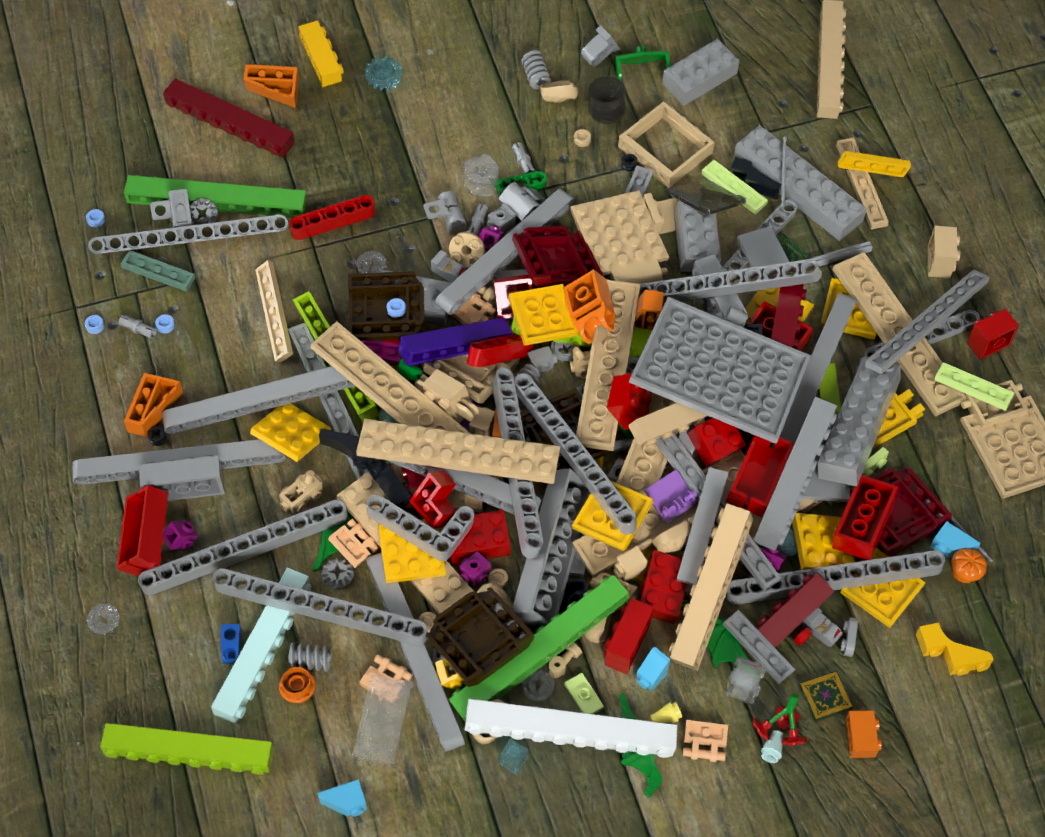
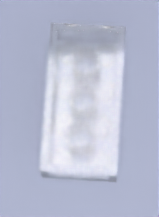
(383, 721)

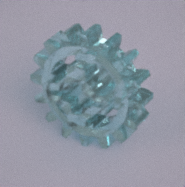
(383, 73)

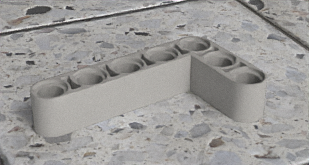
(421, 529)

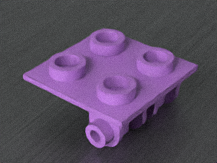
(671, 496)

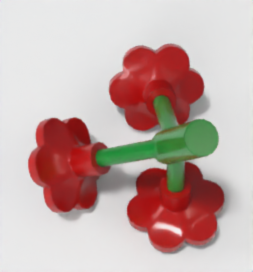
(785, 718)

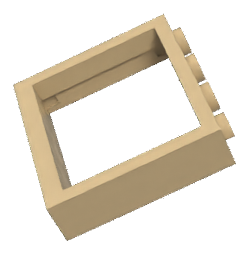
(648, 161)

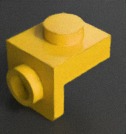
(447, 678)

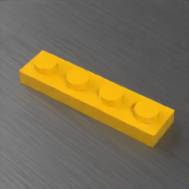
(874, 164)

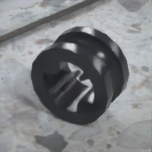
(629, 157)
(157, 441)

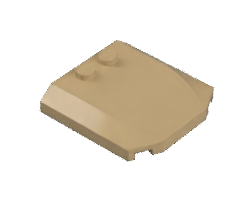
(476, 379)

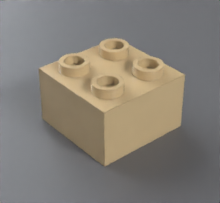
(943, 251)

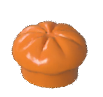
(968, 565)
(297, 685)

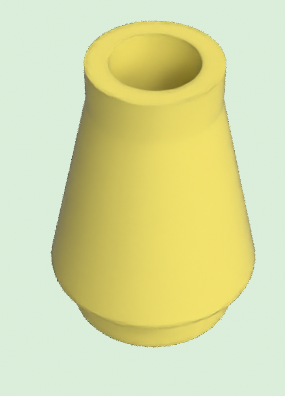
(667, 714)

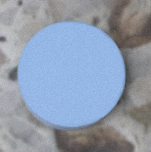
(95, 218)
(396, 307)
(165, 323)
(94, 324)

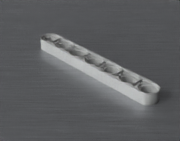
(777, 227)
(947, 330)

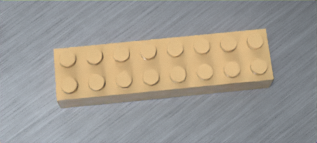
(711, 587)

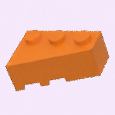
(273, 82)
(648, 309)
(150, 400)

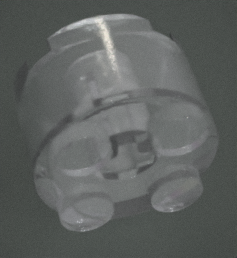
(481, 175)
(744, 680)

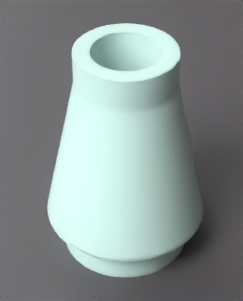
(772, 749)

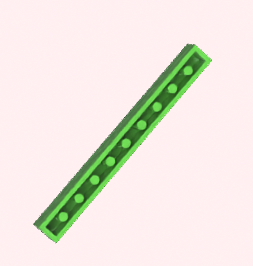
(225, 196)
(548, 643)

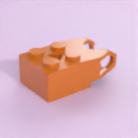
(590, 304)

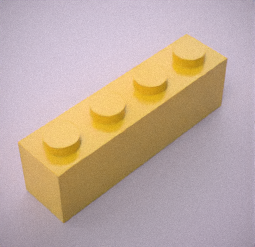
(320, 53)

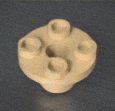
(466, 248)

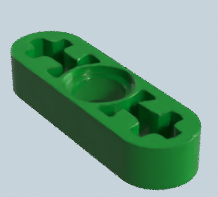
(526, 178)

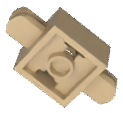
(448, 395)

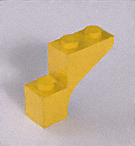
(958, 657)

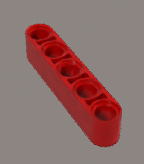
(342, 213)
(497, 350)

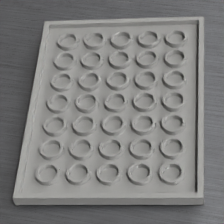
(720, 369)

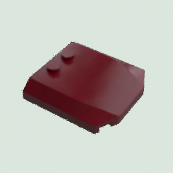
(554, 255)
(914, 514)

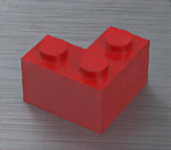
(431, 499)

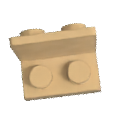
(661, 213)

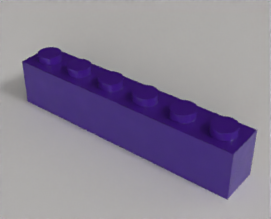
(449, 341)

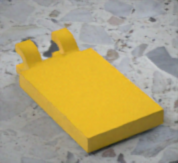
(899, 417)

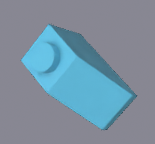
(951, 540)
(653, 669)
(345, 799)

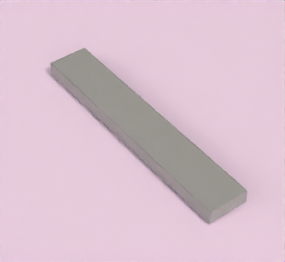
(702, 526)

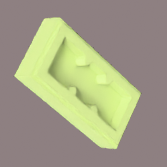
(584, 694)

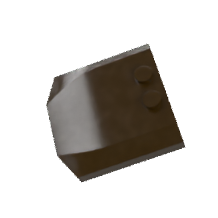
(369, 301)
(568, 407)
(479, 636)

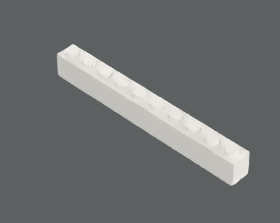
(570, 728)

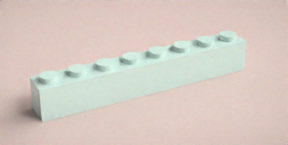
(257, 654)

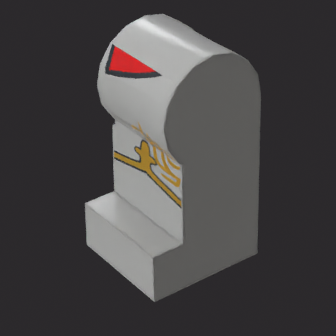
(446, 267)
(822, 628)

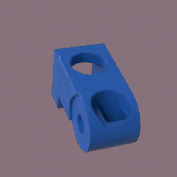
(230, 642)

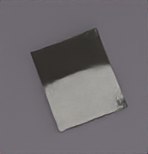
(706, 196)

